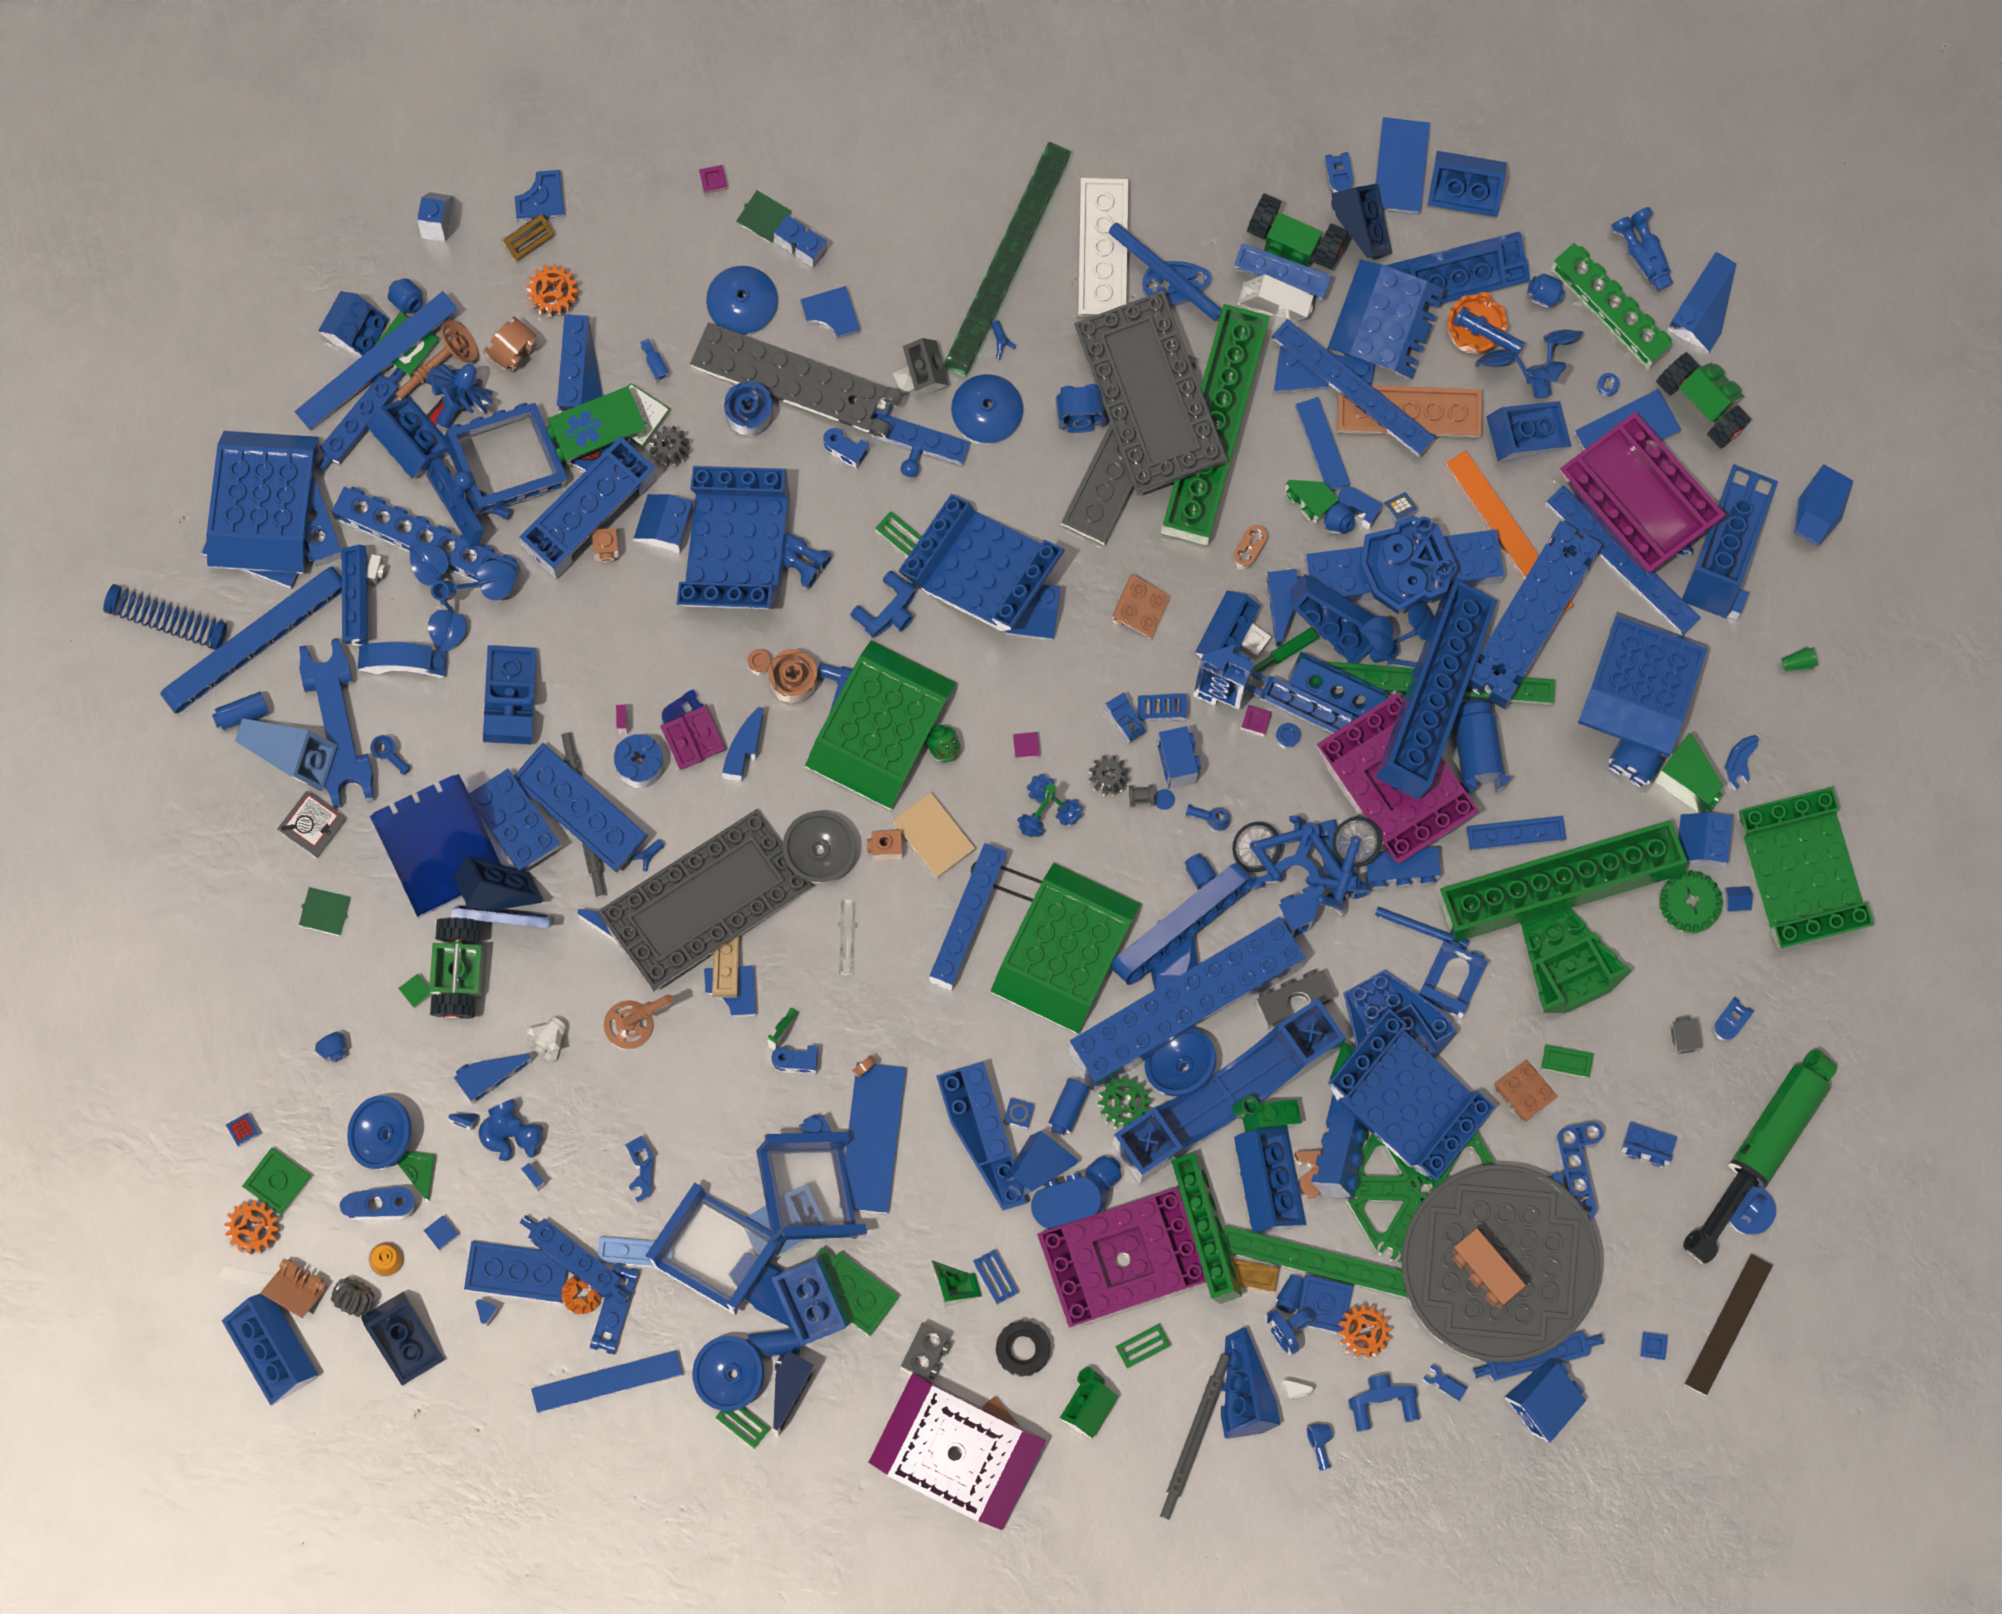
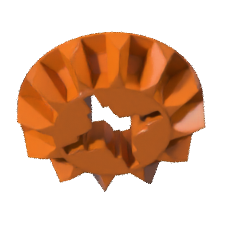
(579, 1306)

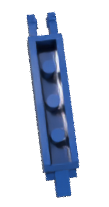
(1300, 704)

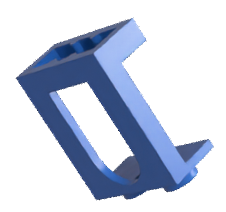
(1476, 968)

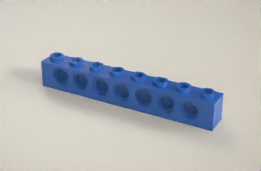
(352, 498)

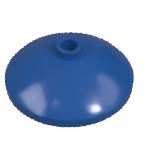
(742, 314)
(983, 423)
(1189, 1050)
(370, 1128)
(714, 1370)

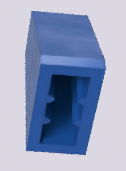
(434, 216)
(1037, 1164)

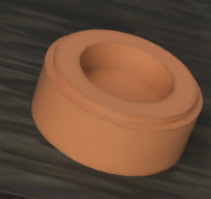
(759, 661)
(864, 1066)

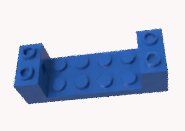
(587, 506)

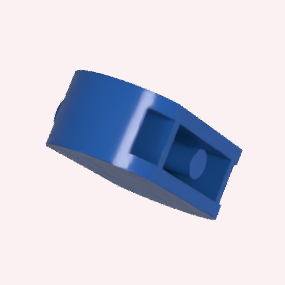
(1069, 1200)

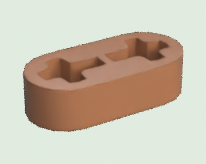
(1254, 549)

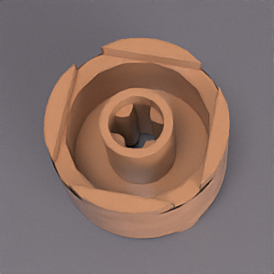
(510, 344)
(805, 671)

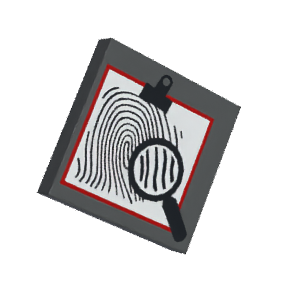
(311, 824)

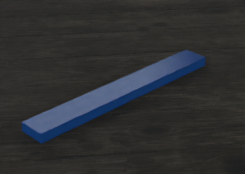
(376, 360)
(1353, 387)
(1647, 585)

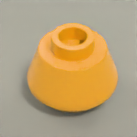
(386, 1266)

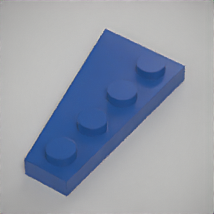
(1296, 377)

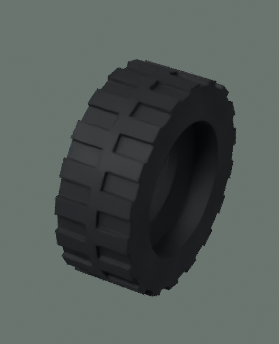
(1029, 1330)

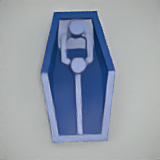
(1822, 505)
(1175, 964)
(765, 1298)

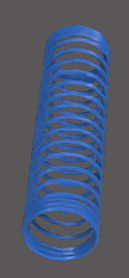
(218, 632)

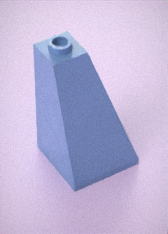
(290, 750)

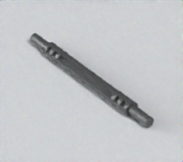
(592, 860)
(1195, 1436)

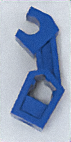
(644, 1180)

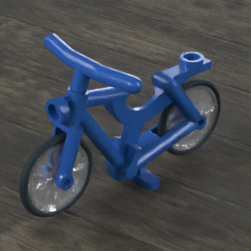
(1354, 843)

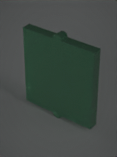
(763, 216)
(324, 911)

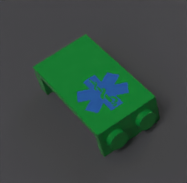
(595, 424)

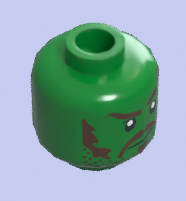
(943, 743)

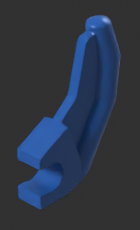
(1737, 761)

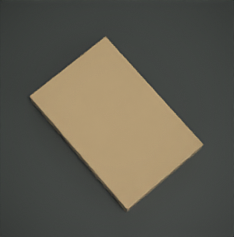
(933, 835)

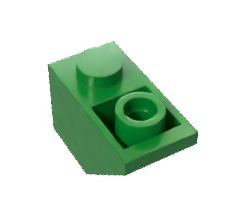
(1312, 497)

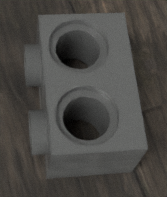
(919, 1350)

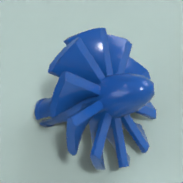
(458, 391)

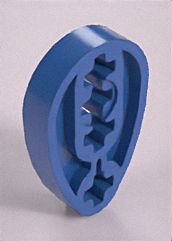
(1186, 270)

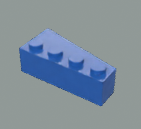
(1341, 1153)

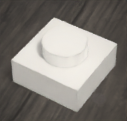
(375, 569)
(1255, 640)

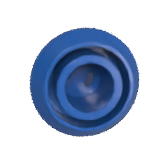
(1339, 519)
(331, 1047)

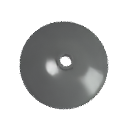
(822, 831)

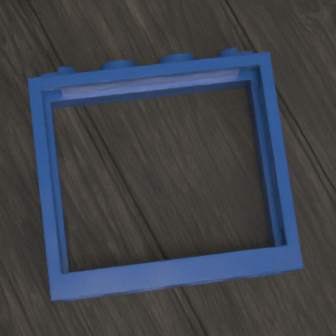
(517, 493)

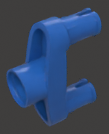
(895, 612)
(1379, 1392)

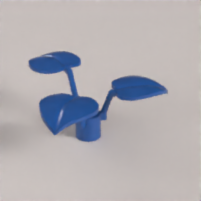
(1542, 373)
(443, 626)
(1380, 634)

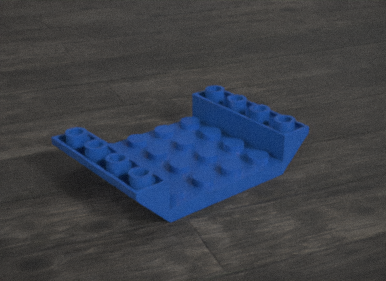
(260, 501)
(736, 537)
(979, 564)
(1643, 684)
(1408, 1098)

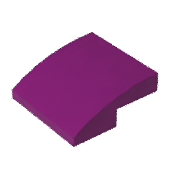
(693, 736)

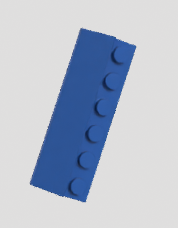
(1472, 267)
(1224, 677)

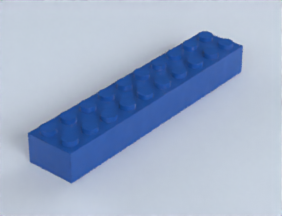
(1436, 689)

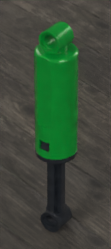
(1767, 1145)

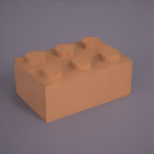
(1487, 1269)

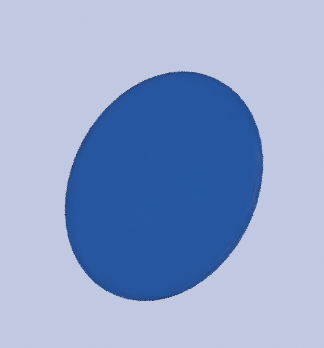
(1164, 799)

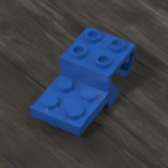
(509, 695)
(514, 821)

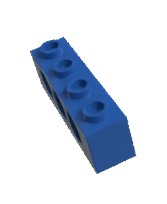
(328, 549)
(1331, 676)

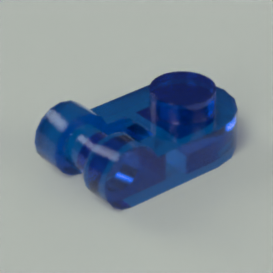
(676, 709)

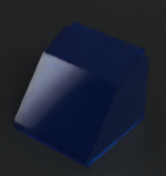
(431, 841)

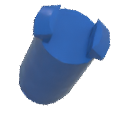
(1479, 746)

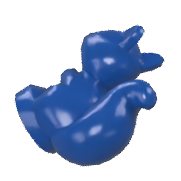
(504, 1124)

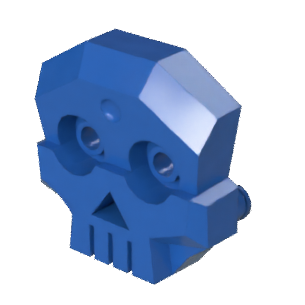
(1389, 571)

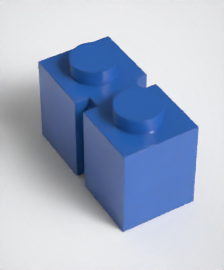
(809, 244)

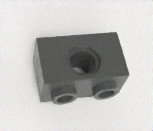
(925, 365)

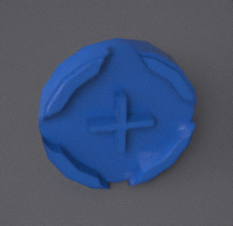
(1754, 1213)
(1284, 1330)

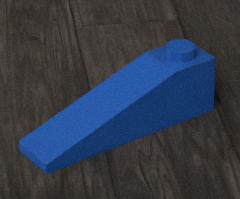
(1704, 309)
(1248, 1395)

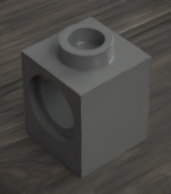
(1685, 1036)

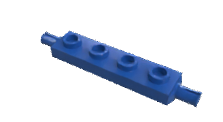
(355, 422)
(574, 1258)
(1573, 1348)

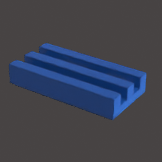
(985, 1258)

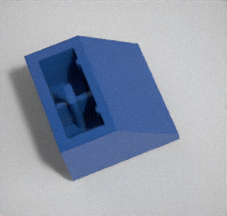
(353, 324)
(1300, 910)

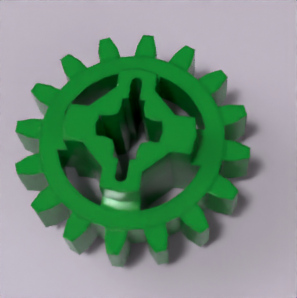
(1115, 1094)

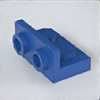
(1648, 1144)

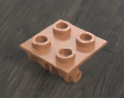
(1141, 606)
(1525, 1090)
(294, 1288)

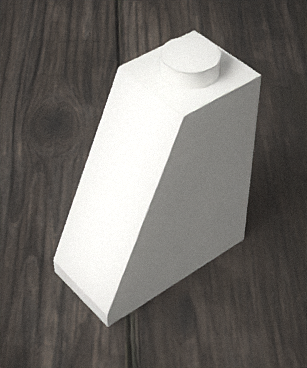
(1275, 298)

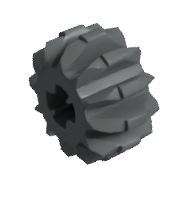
(660, 449)
(1114, 769)
(352, 1297)

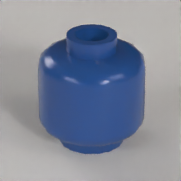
(1545, 290)
(405, 296)
(1106, 1170)

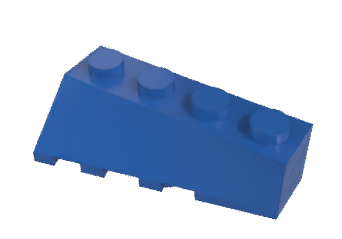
(578, 365)
(1333, 617)

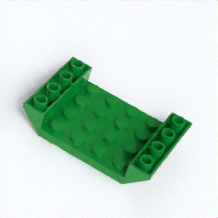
(879, 724)
(1803, 869)
(1064, 947)

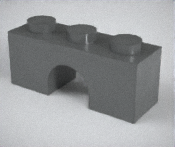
(1273, 1004)

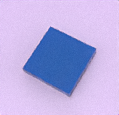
(1325, 1302)

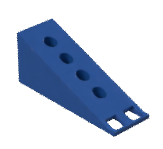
(1729, 545)

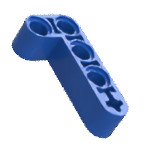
(1575, 1151)

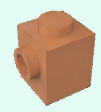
(605, 545)
(885, 845)

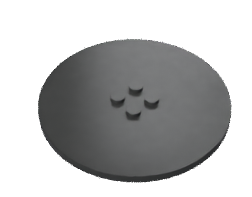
(1536, 1232)

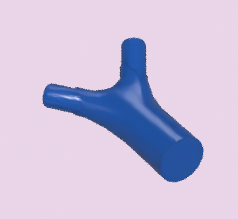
(1001, 338)
(648, 853)

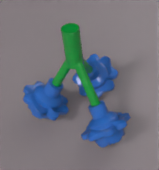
(1043, 791)

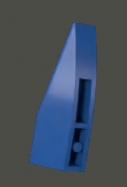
(979, 1127)

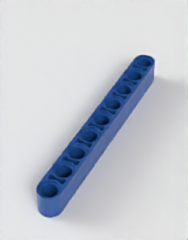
(253, 640)

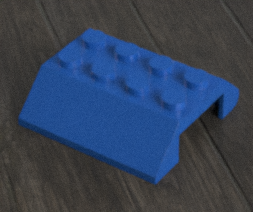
(1385, 317)

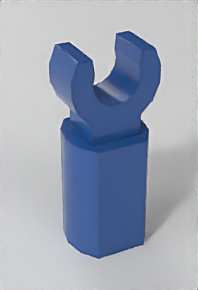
(654, 361)
(1446, 1384)

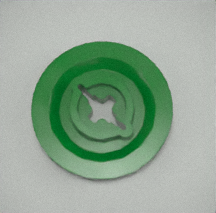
(1682, 915)

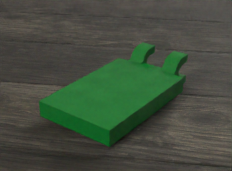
(860, 1293)

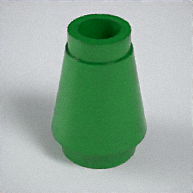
(1800, 660)

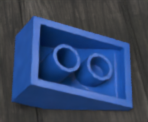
(1528, 430)

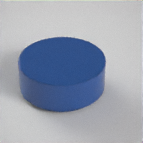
(1287, 735)

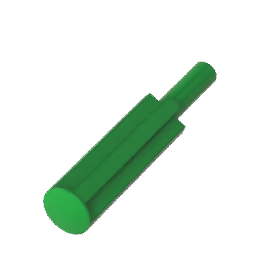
(1288, 649)

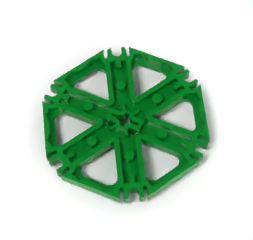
(1398, 1190)

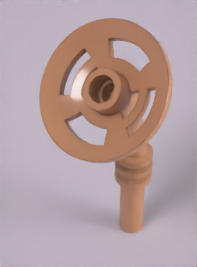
(452, 346)
(632, 1022)

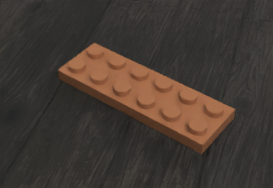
(1438, 410)

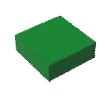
(415, 991)

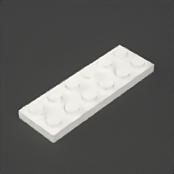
(1101, 255)

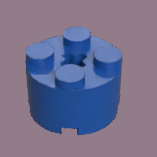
(746, 395)
(1080, 408)
(625, 760)
(1635, 762)

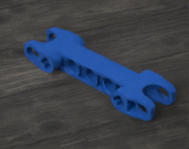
(327, 681)

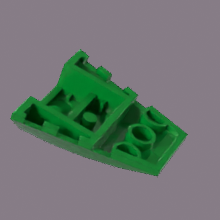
(1569, 962)

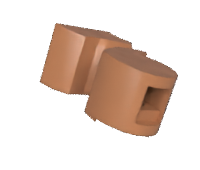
(1308, 1158)

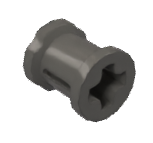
(1141, 795)

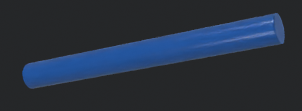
(1417, 926)

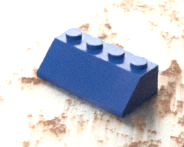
(1269, 1180)
(269, 1347)

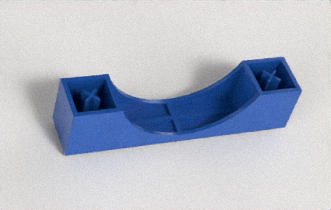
(1155, 1019)
(1259, 1072)

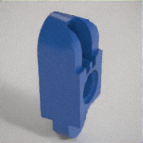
(357, 1204)

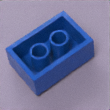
(810, 1300)

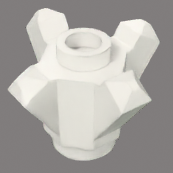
(547, 1037)

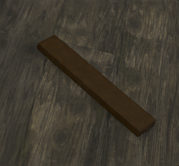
(1728, 1325)

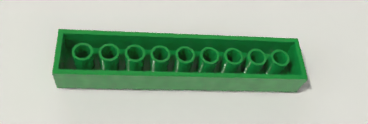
(1226, 393)
(1562, 881)

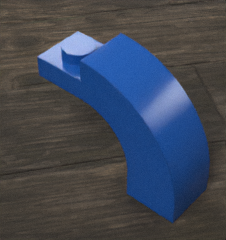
(401, 656)

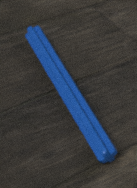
(1165, 271)

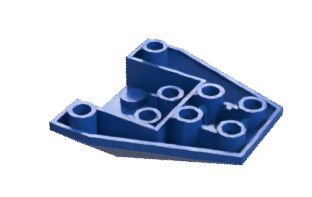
(1383, 991)

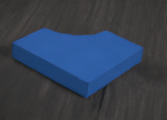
(542, 198)
(833, 310)
(745, 1002)

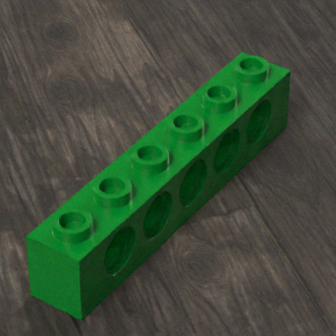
(1597, 301)
(1206, 1228)

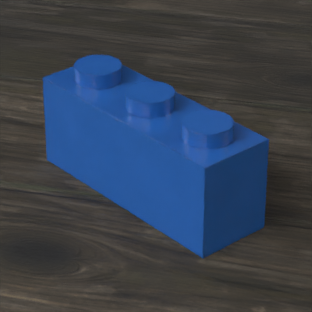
(1229, 623)
(1420, 867)

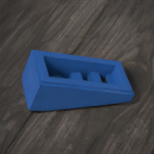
(1162, 716)

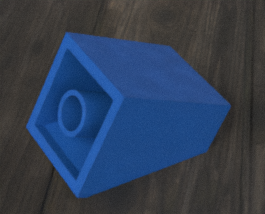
(1546, 1400)

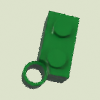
(1267, 1115)
(1089, 1403)

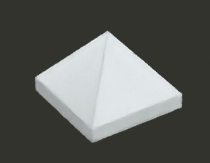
(904, 380)

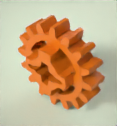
(547, 281)
(242, 1229)
(1367, 1340)

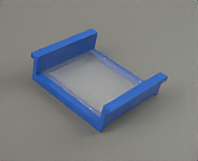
(807, 1186)
(713, 1249)

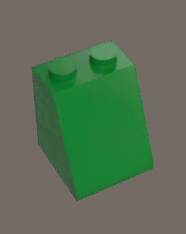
(1691, 777)

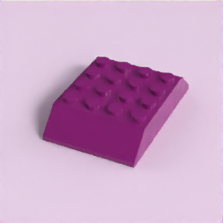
(1641, 494)

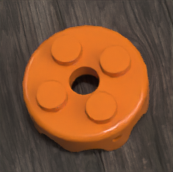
(1480, 305)

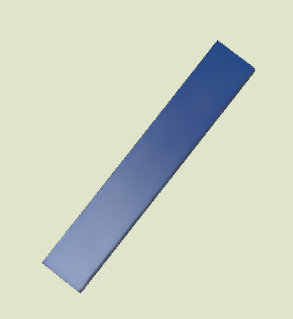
(606, 1382)

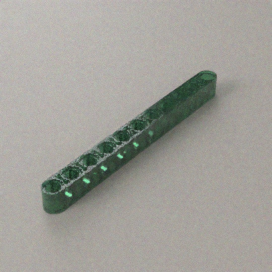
(1007, 259)

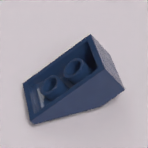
(1363, 218)
(494, 885)
(402, 1338)
(790, 1382)

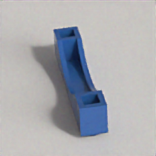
(967, 916)

